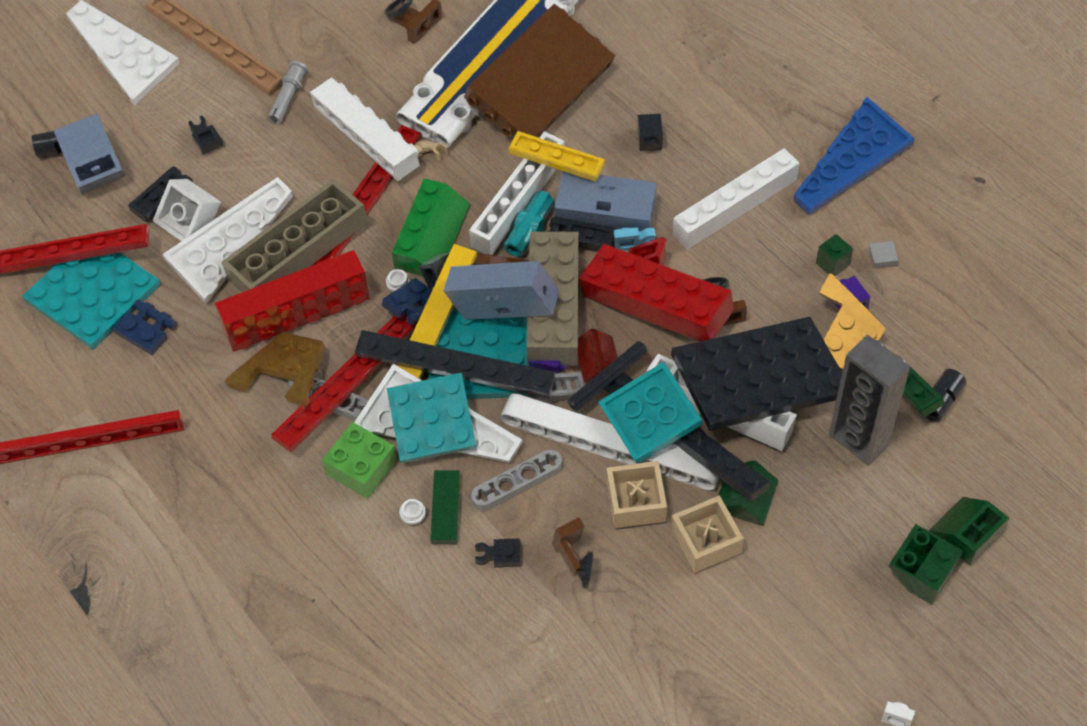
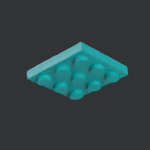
(650, 412)
(431, 418)

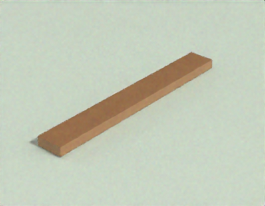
(216, 45)

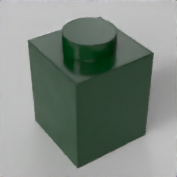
(834, 255)

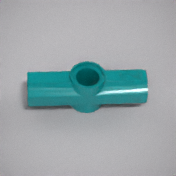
(529, 221)

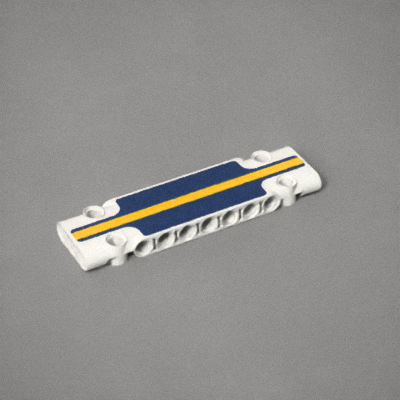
(439, 102)

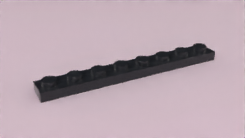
(450, 362)
(713, 456)

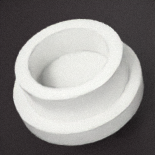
(396, 279)
(412, 512)

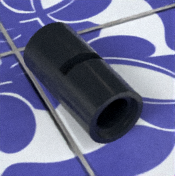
(45, 144)
(949, 387)

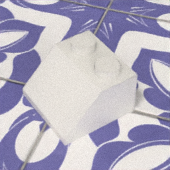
(185, 208)

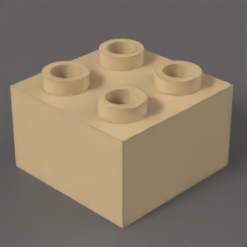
(636, 494)
(707, 534)

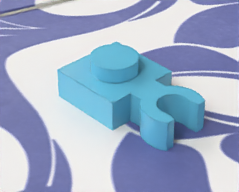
(630, 237)

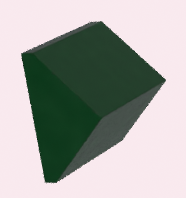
(742, 508)

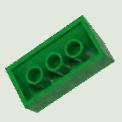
(430, 226)

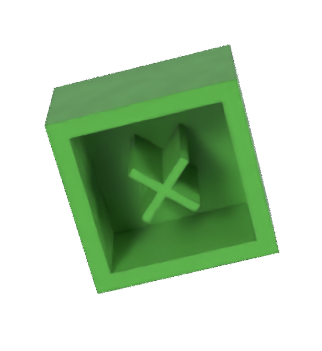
(359, 460)

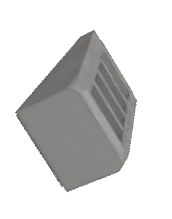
(559, 394)

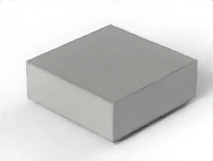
(883, 254)

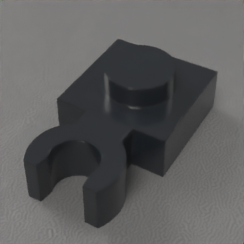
(205, 137)
(503, 553)

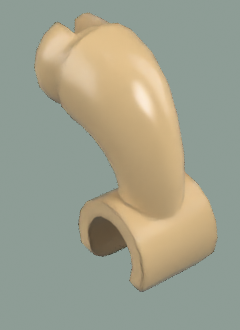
(426, 146)

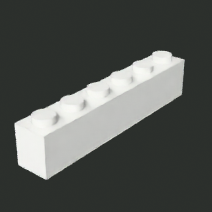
(365, 129)
(513, 197)
(735, 198)

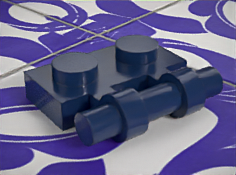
(407, 301)
(141, 333)

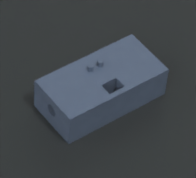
(607, 202)
(501, 290)

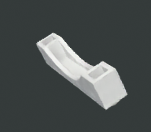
(769, 430)

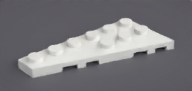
(125, 54)
(201, 254)
(491, 440)

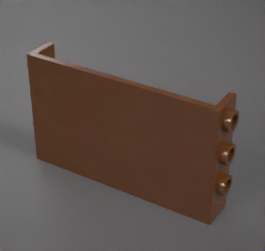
(539, 75)

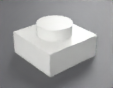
(897, 714)

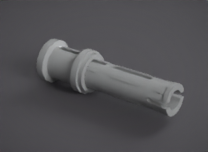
(290, 84)

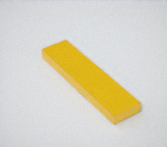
(556, 156)

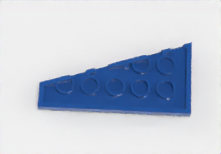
(856, 152)

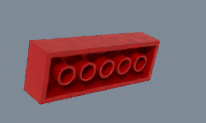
(656, 293)
(293, 300)

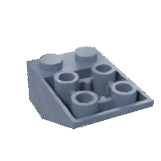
(89, 153)

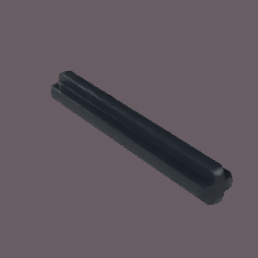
(607, 376)

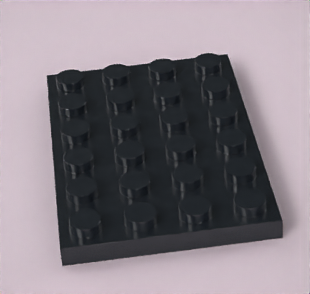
(758, 372)

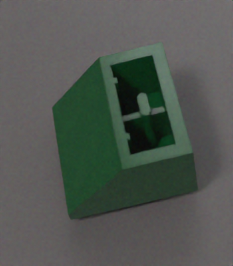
(971, 527)
(925, 563)

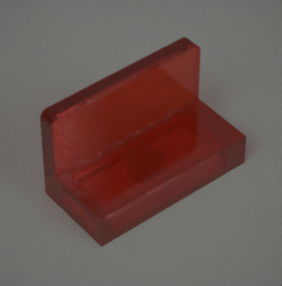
(595, 353)

